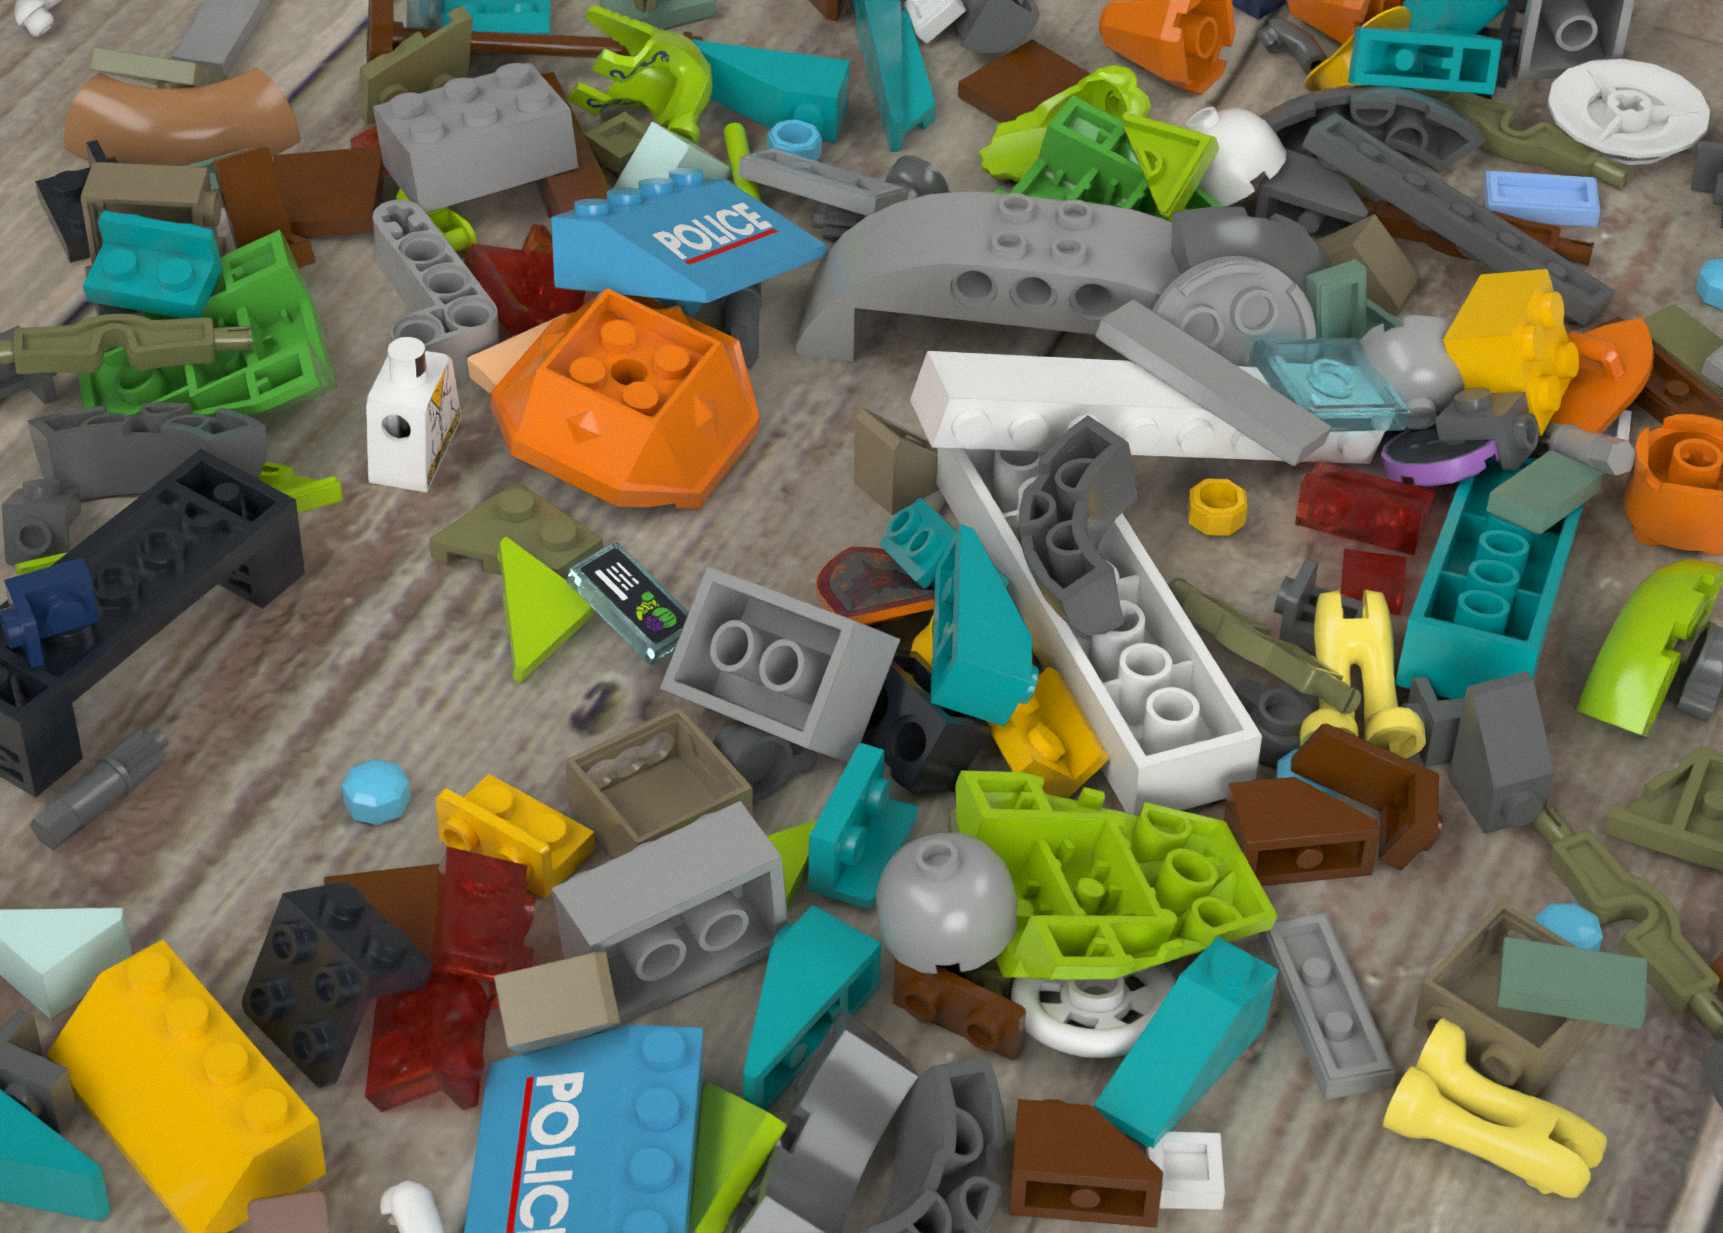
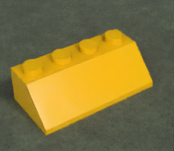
(186, 1093)

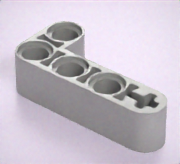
(445, 299)

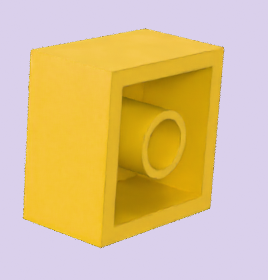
(1515, 340)

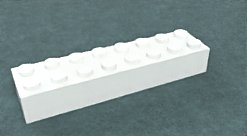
(1144, 686)

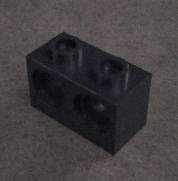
(921, 739)

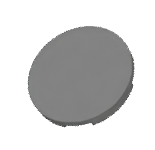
(1234, 303)

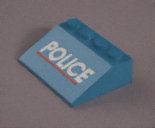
(676, 240)
(591, 1135)

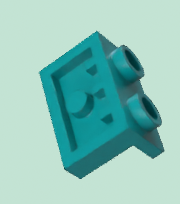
(504, 15)
(153, 266)
(918, 541)
(858, 832)

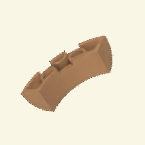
(180, 123)

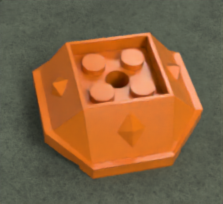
(630, 403)

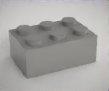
(476, 136)
(780, 664)
(677, 909)

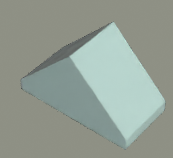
(664, 151)
(60, 952)

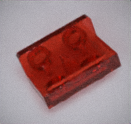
(523, 281)
(1364, 507)
(482, 917)
(429, 1043)

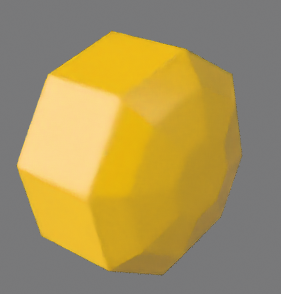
(1217, 507)

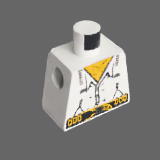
(414, 391)

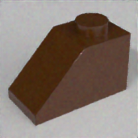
(1299, 832)
(1080, 1168)

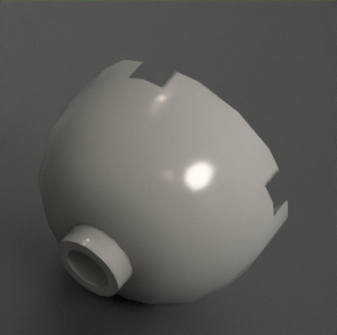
(1416, 366)
(946, 903)

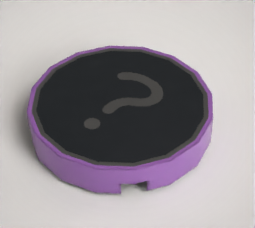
(1435, 462)

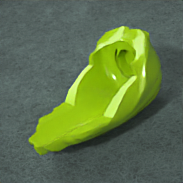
(1019, 142)

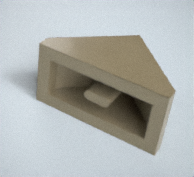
(1389, 272)
(892, 462)
(556, 1002)

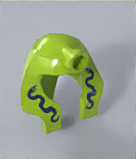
(661, 74)

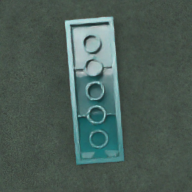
(1485, 593)

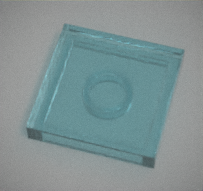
(1331, 382)

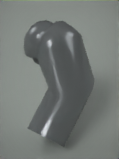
(1300, 42)

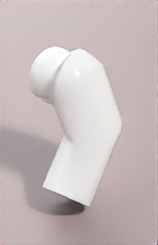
(34, 15)
(411, 1208)

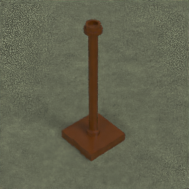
(386, 34)

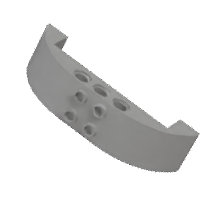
(988, 263)

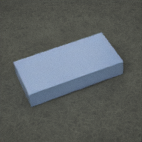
(1543, 197)

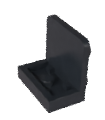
(320, 971)

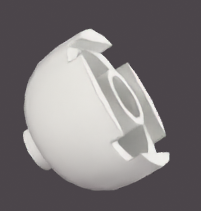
(1244, 152)

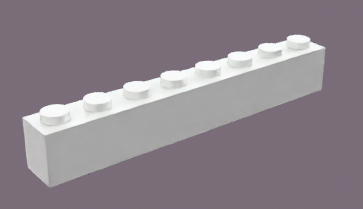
(1036, 399)

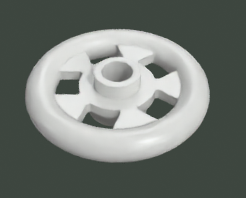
(1095, 1005)

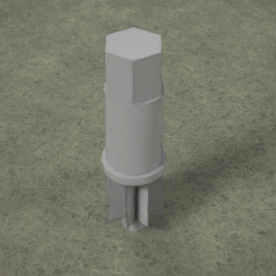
(1592, 449)

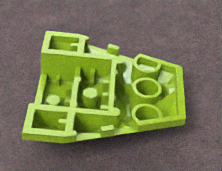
(1106, 885)

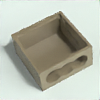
(152, 192)
(656, 791)
(1505, 1043)

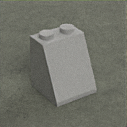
(1569, 34)

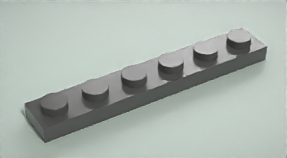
(1450, 213)

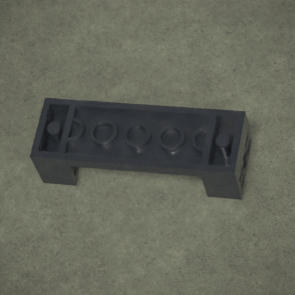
(146, 569)

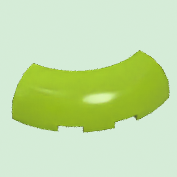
(1638, 652)

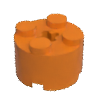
(1678, 485)

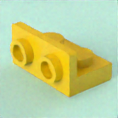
(1051, 738)
(515, 828)

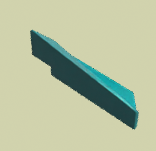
(894, 68)

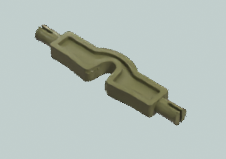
(1539, 144)
(146, 341)
(1252, 641)
(1614, 895)

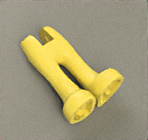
(1370, 646)
(1532, 1136)

